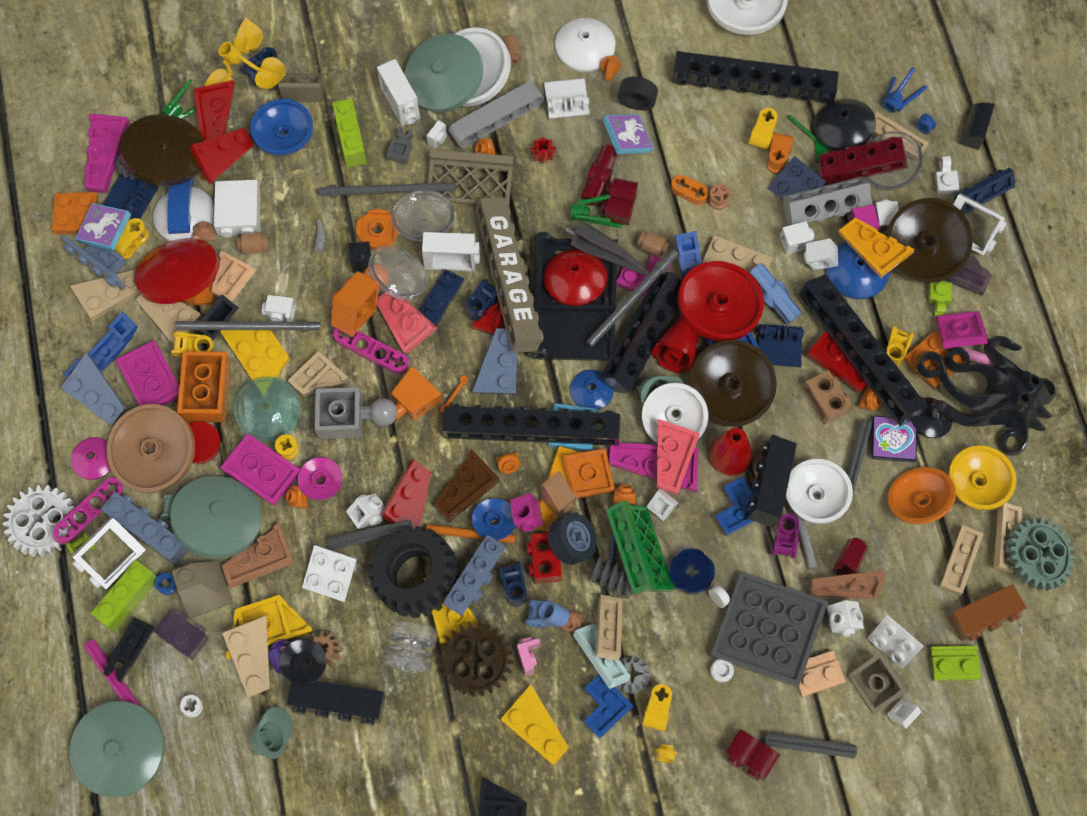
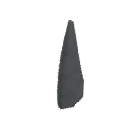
(600, 245)

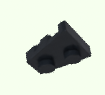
(498, 801)

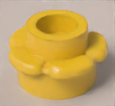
(665, 754)

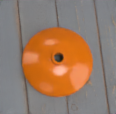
(921, 487)

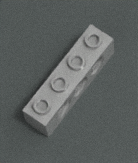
(796, 203)

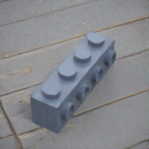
(144, 528)

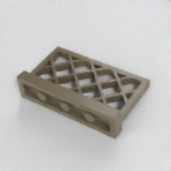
(476, 162)

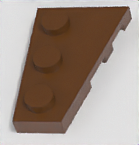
(468, 485)

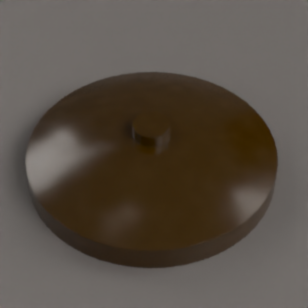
(159, 149)
(938, 236)
(734, 382)

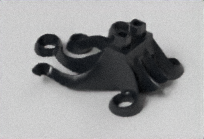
(1010, 397)

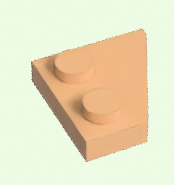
(231, 276)

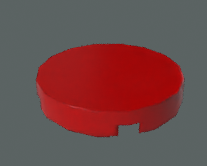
(206, 442)

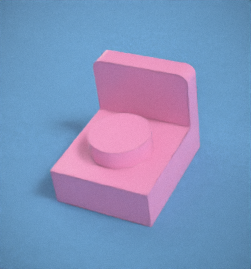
(528, 659)

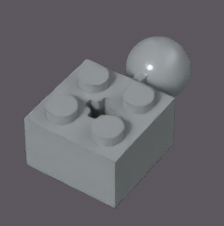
(349, 423)

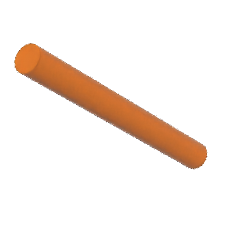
(466, 533)

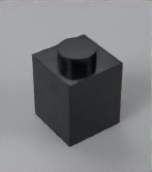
(359, 255)

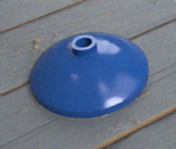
(278, 118)
(852, 279)

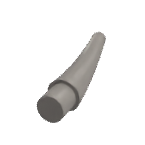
(320, 239)

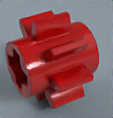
(543, 150)

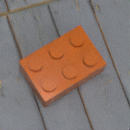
(204, 386)

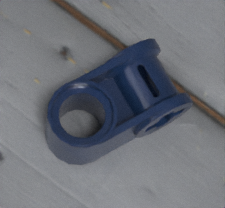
(257, 60)
(483, 297)
(513, 579)

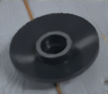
(929, 426)
(299, 652)

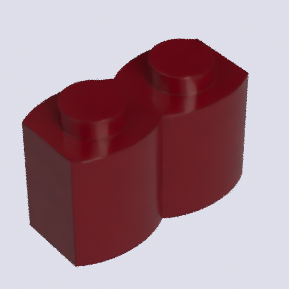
(621, 201)
(850, 557)
(751, 755)

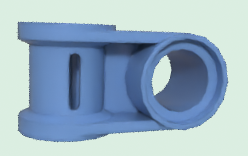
(546, 614)

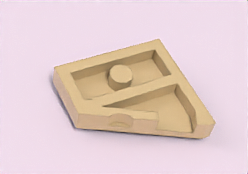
(317, 374)

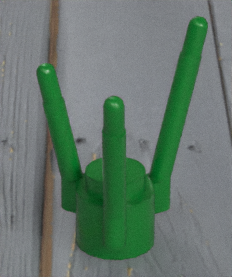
(174, 108)
(581, 212)

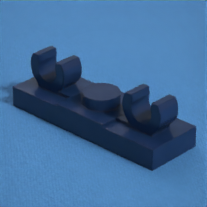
(989, 188)
(441, 296)

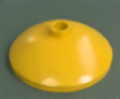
(991, 469)

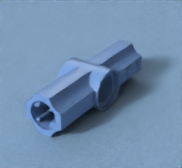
(775, 294)

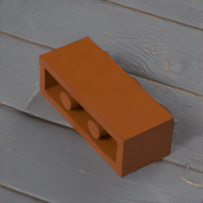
(987, 613)

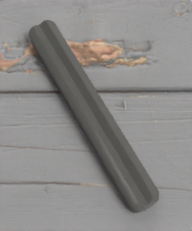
(858, 451)
(366, 535)
(810, 745)

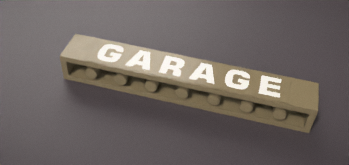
(509, 275)

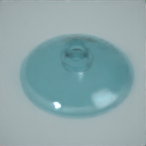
(269, 423)

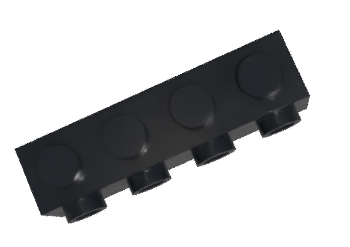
(772, 480)
(337, 700)

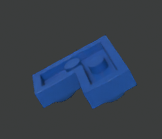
(737, 515)
(611, 708)

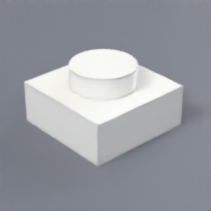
(437, 135)
(662, 504)
(904, 713)

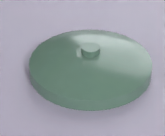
(444, 72)
(215, 517)
(117, 749)

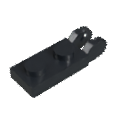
(129, 647)

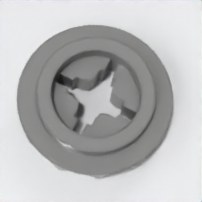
(640, 681)

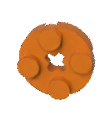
(375, 218)

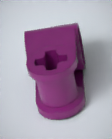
(786, 540)

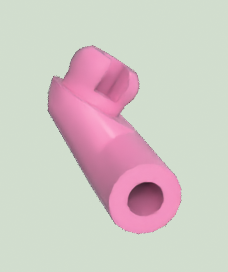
(978, 357)

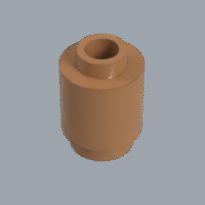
(513, 46)
(253, 243)
(653, 244)

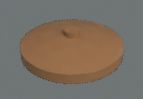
(150, 448)

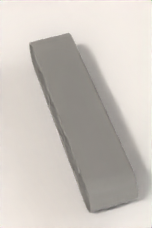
(496, 114)

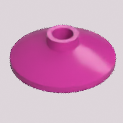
(90, 468)
(317, 469)

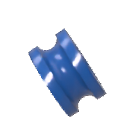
(925, 123)
(158, 583)

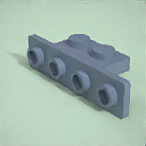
(101, 260)
(474, 576)

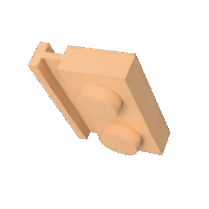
(821, 674)

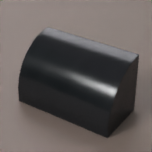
(976, 125)
(220, 310)

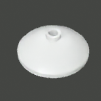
(580, 52)
(200, 209)
(675, 397)
(822, 478)

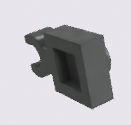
(400, 148)

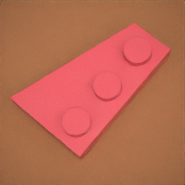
(405, 322)
(674, 454)

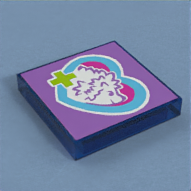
(893, 442)

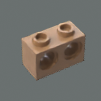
(821, 398)

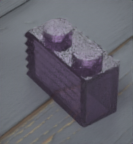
(181, 634)

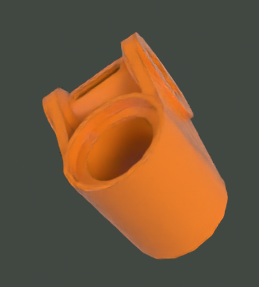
(779, 152)

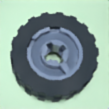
(572, 538)

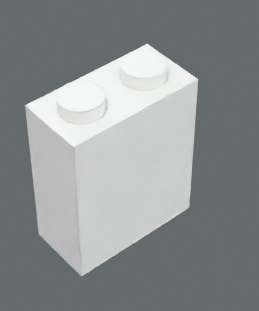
(237, 207)

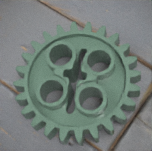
(1040, 554)

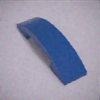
(179, 207)
(688, 250)
(111, 344)

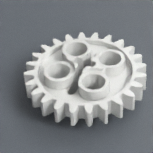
(26, 509)

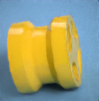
(291, 450)

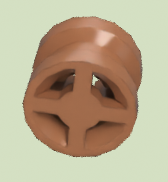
(722, 192)

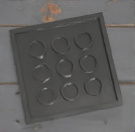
(769, 629)

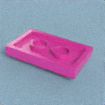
(149, 375)
(260, 469)

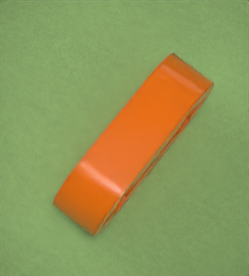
(689, 190)

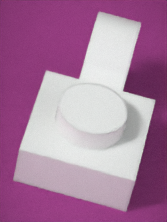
(946, 180)

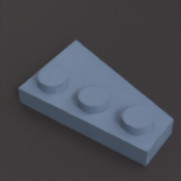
(499, 367)
(93, 391)

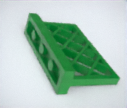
(633, 554)

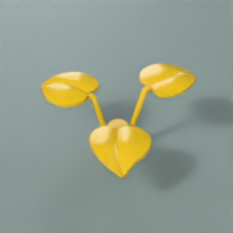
(248, 38)

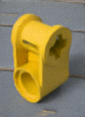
(763, 130)
(131, 239)
(190, 343)
(898, 344)
(658, 711)

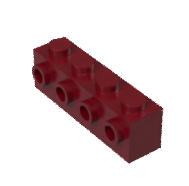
(864, 160)

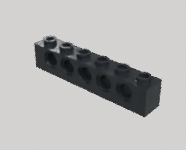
(642, 333)

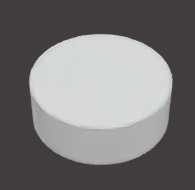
(719, 596)
(721, 671)

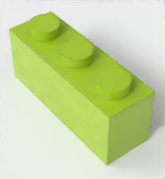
(349, 133)
(124, 596)

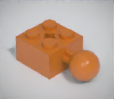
(354, 303)

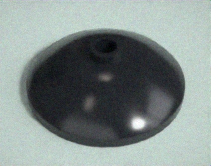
(842, 132)

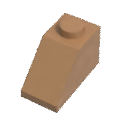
(558, 495)

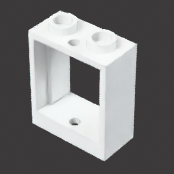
(398, 93)
(998, 228)
(450, 251)
(125, 537)

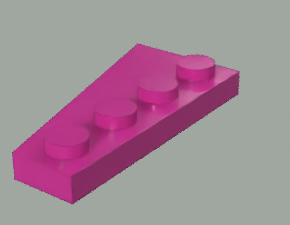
(642, 460)

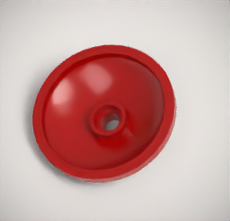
(578, 286)

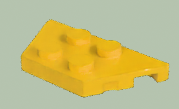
(257, 352)
(282, 620)

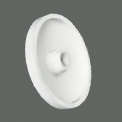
(747, 16)
(495, 62)

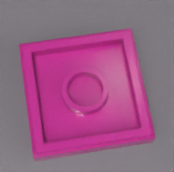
(961, 329)

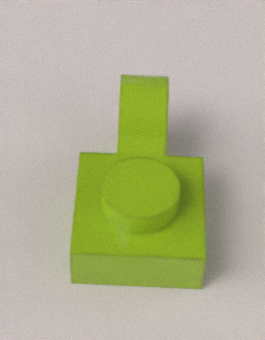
(941, 295)

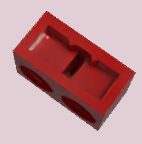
(543, 558)

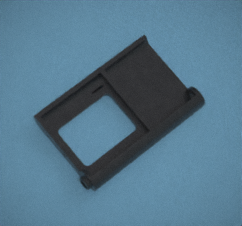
(567, 326)

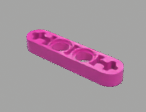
(369, 352)
(85, 508)

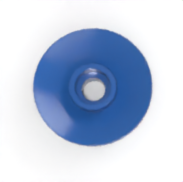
(589, 398)
(492, 510)

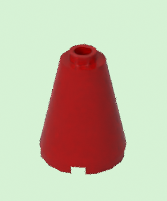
(677, 347)
(731, 452)

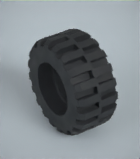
(395, 553)

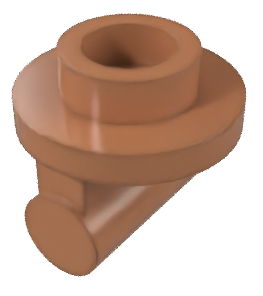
(203, 231)
(574, 621)

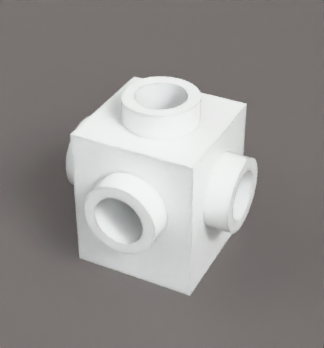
(366, 511)
(845, 618)

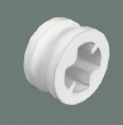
(198, 707)

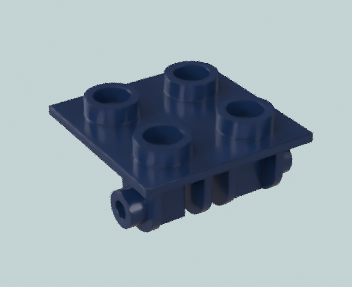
(794, 179)
(131, 195)
(781, 344)

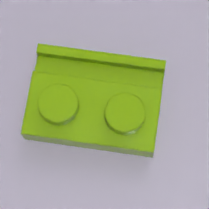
(955, 663)

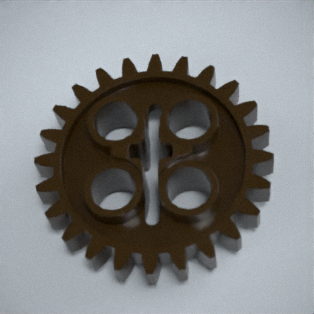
(497, 660)

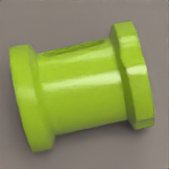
(73, 546)

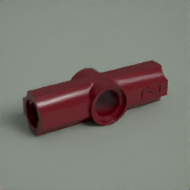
(600, 173)

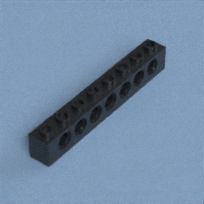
(763, 71)
(863, 350)
(541, 433)

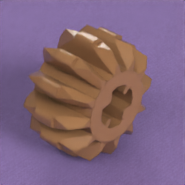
(328, 641)

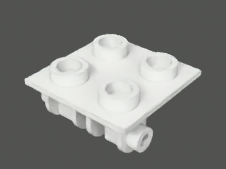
(566, 98)
(329, 573)
(895, 642)

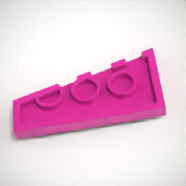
(103, 150)

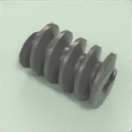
(612, 576)

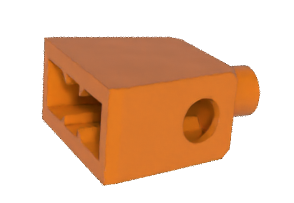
(415, 395)

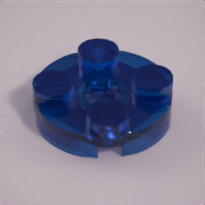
(682, 581)

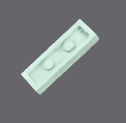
(610, 670)

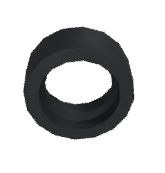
(637, 93)

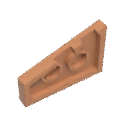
(261, 558)
(858, 585)

